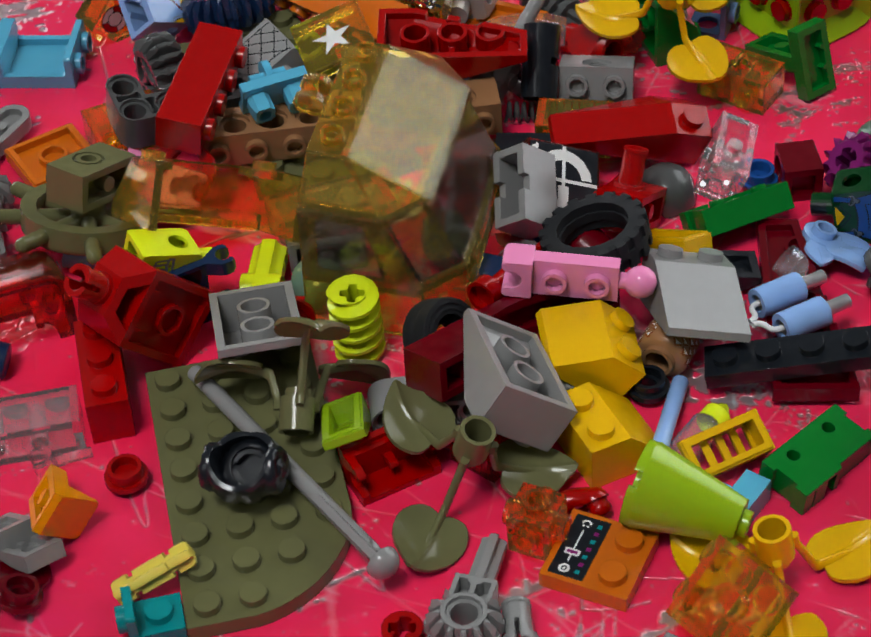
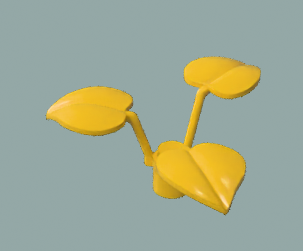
(693, 61)
(839, 549)

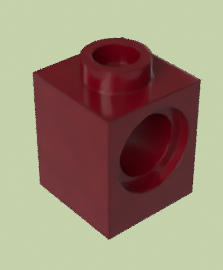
(799, 166)

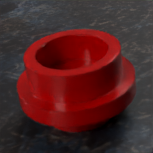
(126, 474)

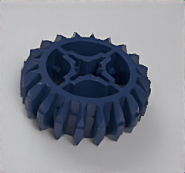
(226, 13)

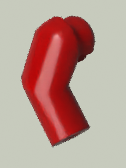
(592, 497)

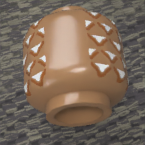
(665, 351)

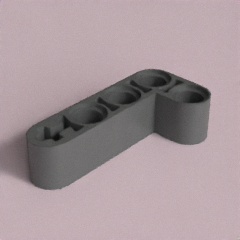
(134, 112)

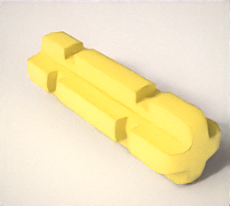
(156, 571)

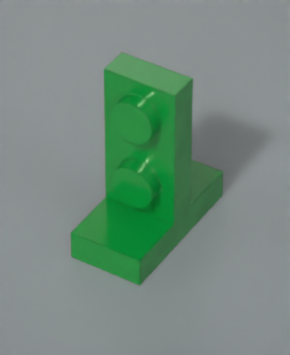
(804, 53)

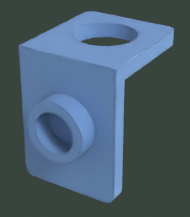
(724, 21)

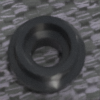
(652, 387)

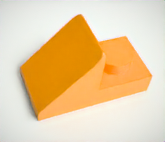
(58, 508)

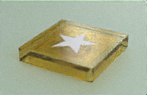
(327, 35)

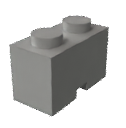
(526, 189)

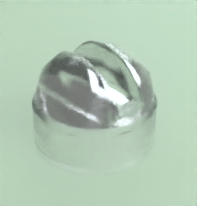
(791, 261)

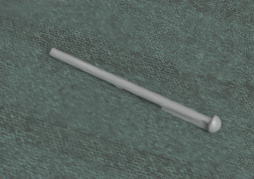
(382, 561)

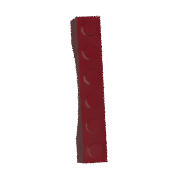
(437, 360)

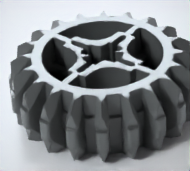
(157, 60)

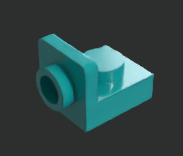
(151, 617)

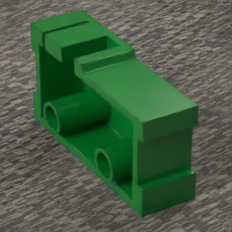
(739, 209)
(816, 458)

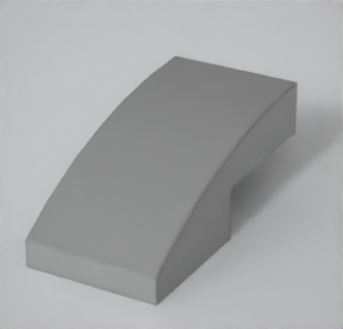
(23, 547)

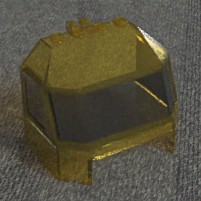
(394, 180)

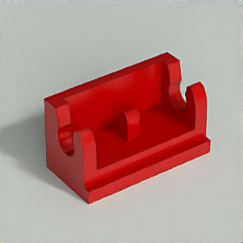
(380, 469)

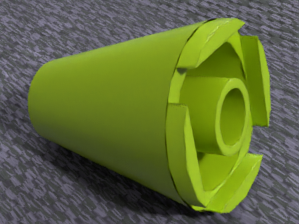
(682, 498)

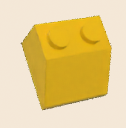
(592, 345)
(604, 435)

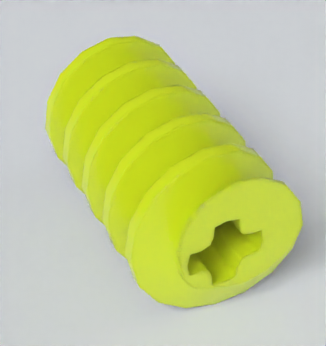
(356, 303)

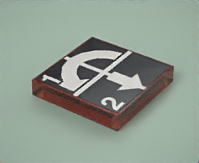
(575, 169)

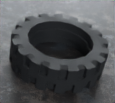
(595, 213)

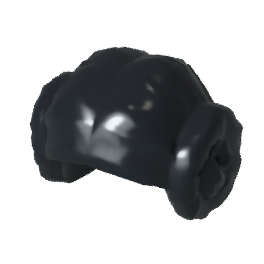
(244, 467)

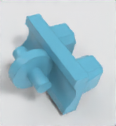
(269, 89)

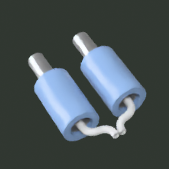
(789, 291)

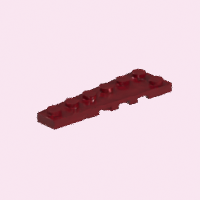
(773, 240)

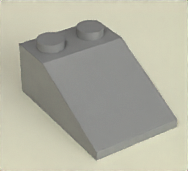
(696, 294)
(247, 317)
(513, 382)

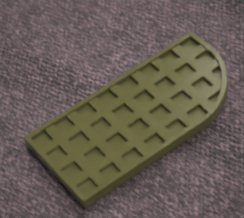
(250, 557)

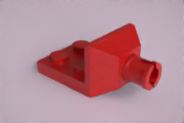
(139, 305)

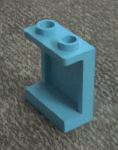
(42, 59)

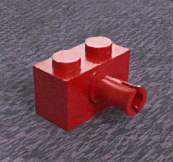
(631, 183)

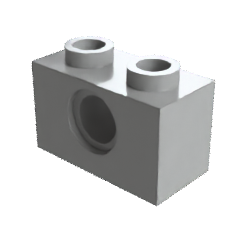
(596, 77)

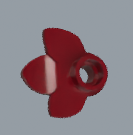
(21, 591)

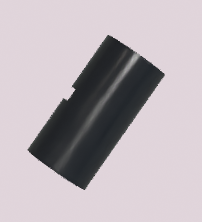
(540, 72)

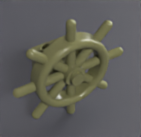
(74, 205)

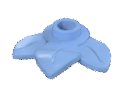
(828, 244)

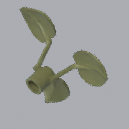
(297, 406)
(414, 423)

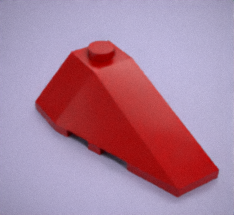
(463, 46)
(666, 126)

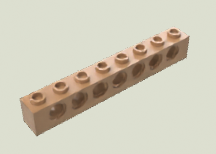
(287, 135)

